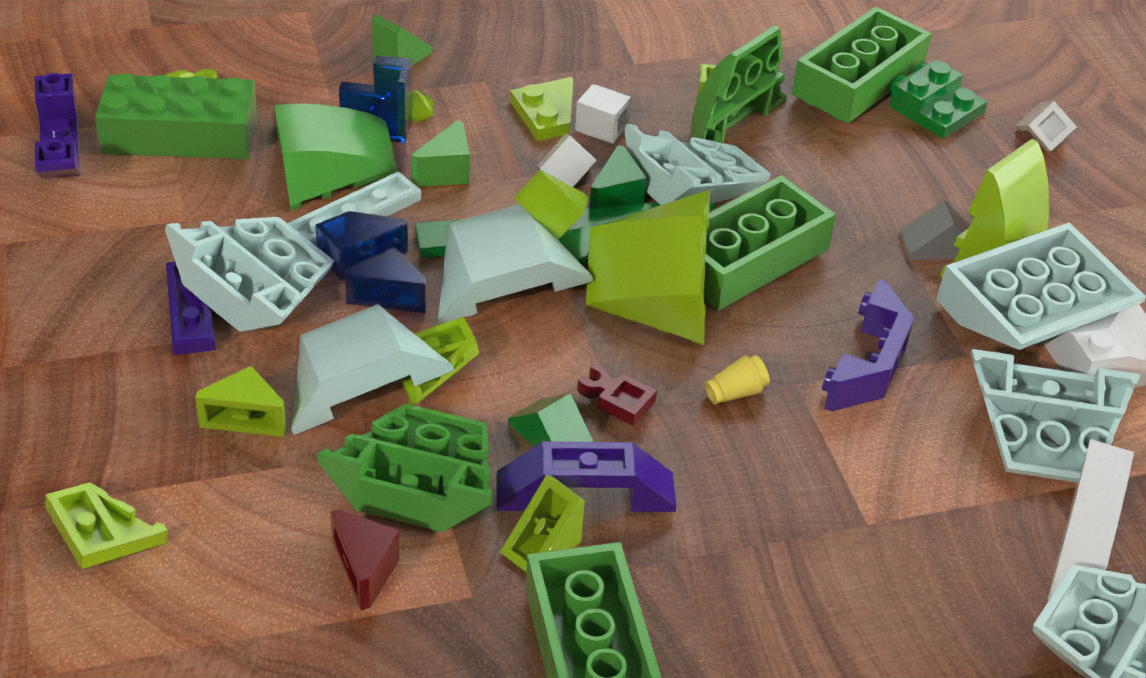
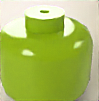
(422, 106)

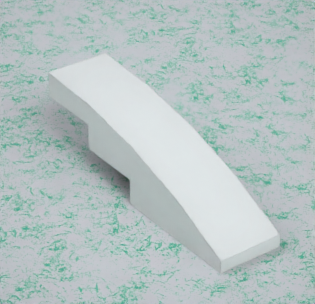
(1094, 510)

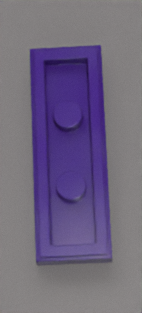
(189, 317)

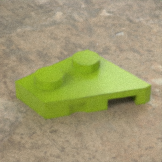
(545, 107)
(454, 343)
(100, 526)

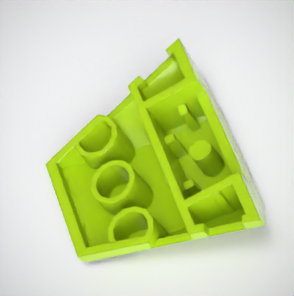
(1008, 203)
(653, 267)

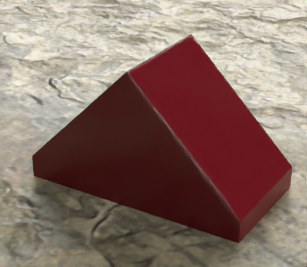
(366, 553)

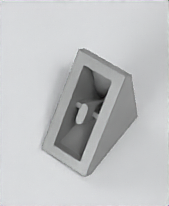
(933, 234)

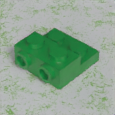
(936, 98)

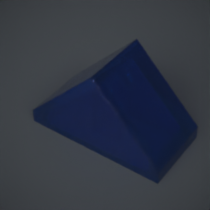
(387, 281)

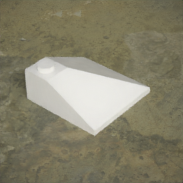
(1107, 343)

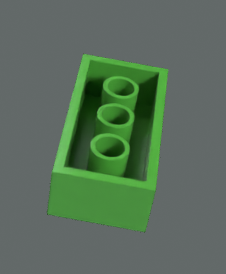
(859, 64)
(177, 116)
(762, 239)
(588, 614)

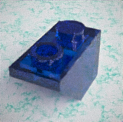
(358, 237)

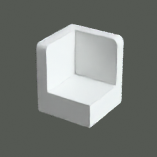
(602, 113)
(1047, 124)
(567, 161)

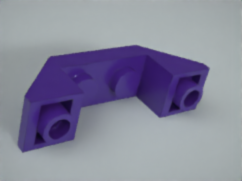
(59, 127)
(865, 381)
(587, 467)

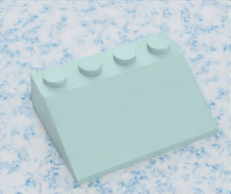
(1035, 288)

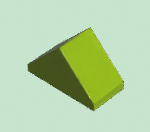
(552, 202)
(242, 404)
(548, 523)

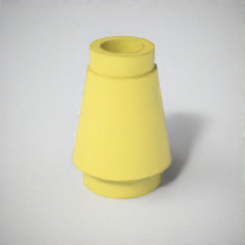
(740, 379)

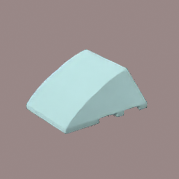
(684, 169)
(501, 256)
(248, 270)
(356, 358)
(1050, 414)
(1097, 623)

